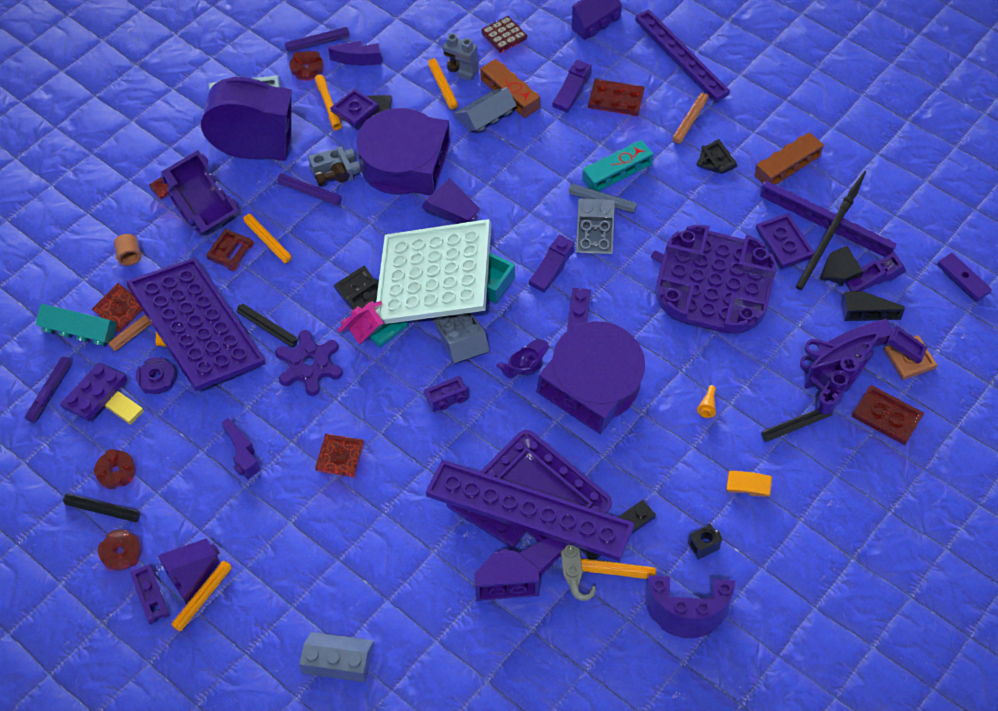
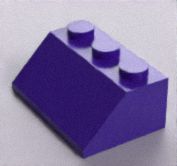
(594, 15)

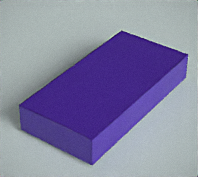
(907, 344)

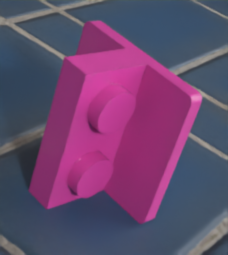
(363, 322)

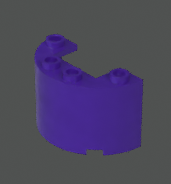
(196, 193)
(687, 615)

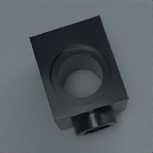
(701, 548)

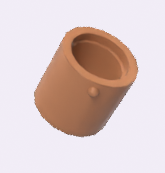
(127, 249)

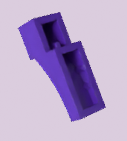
(573, 86)
(552, 264)
(878, 272)
(244, 461)

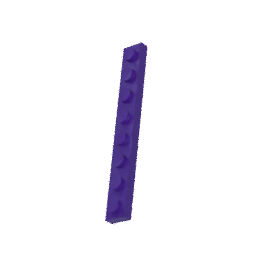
(682, 55)
(824, 218)

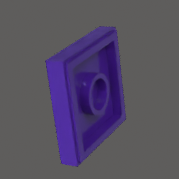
(354, 107)

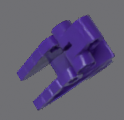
(836, 367)

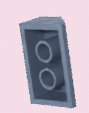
(486, 109)
(336, 656)

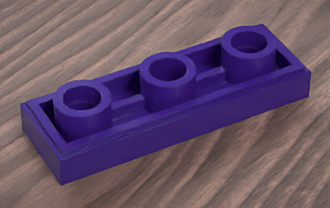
(964, 277)

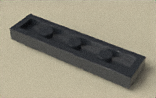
(639, 514)

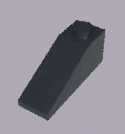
(868, 307)

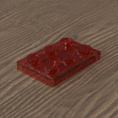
(616, 97)
(888, 414)

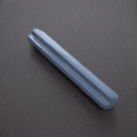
(593, 194)

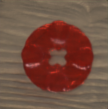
(314, 62)
(117, 478)
(124, 560)

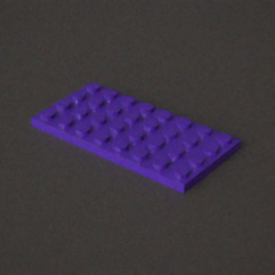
(195, 323)

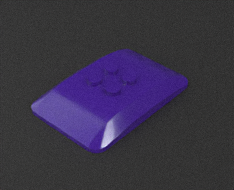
(539, 467)

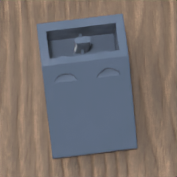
(595, 226)
(461, 336)

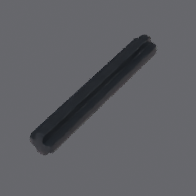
(267, 325)
(792, 425)
(101, 507)

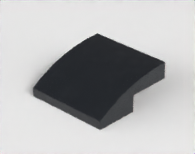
(358, 288)

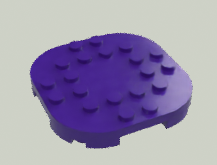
(715, 279)

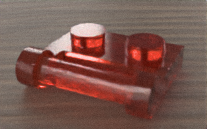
(225, 246)

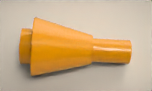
(707, 406)

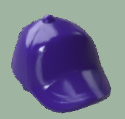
(525, 361)

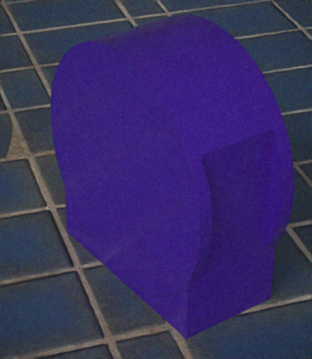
(248, 118)
(403, 151)
(594, 373)

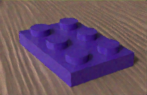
(785, 241)
(93, 391)

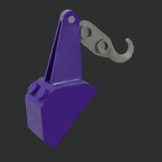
(517, 574)

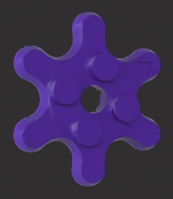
(313, 373)

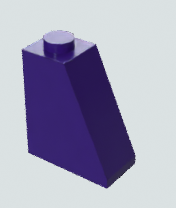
(451, 204)
(190, 566)

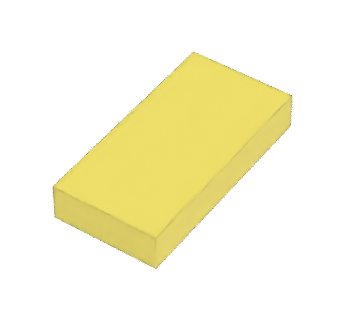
(124, 407)

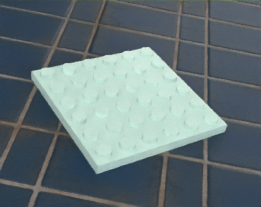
(434, 272)

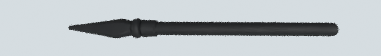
(845, 206)

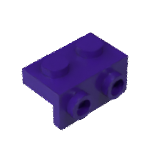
(446, 394)

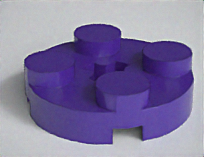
(159, 384)

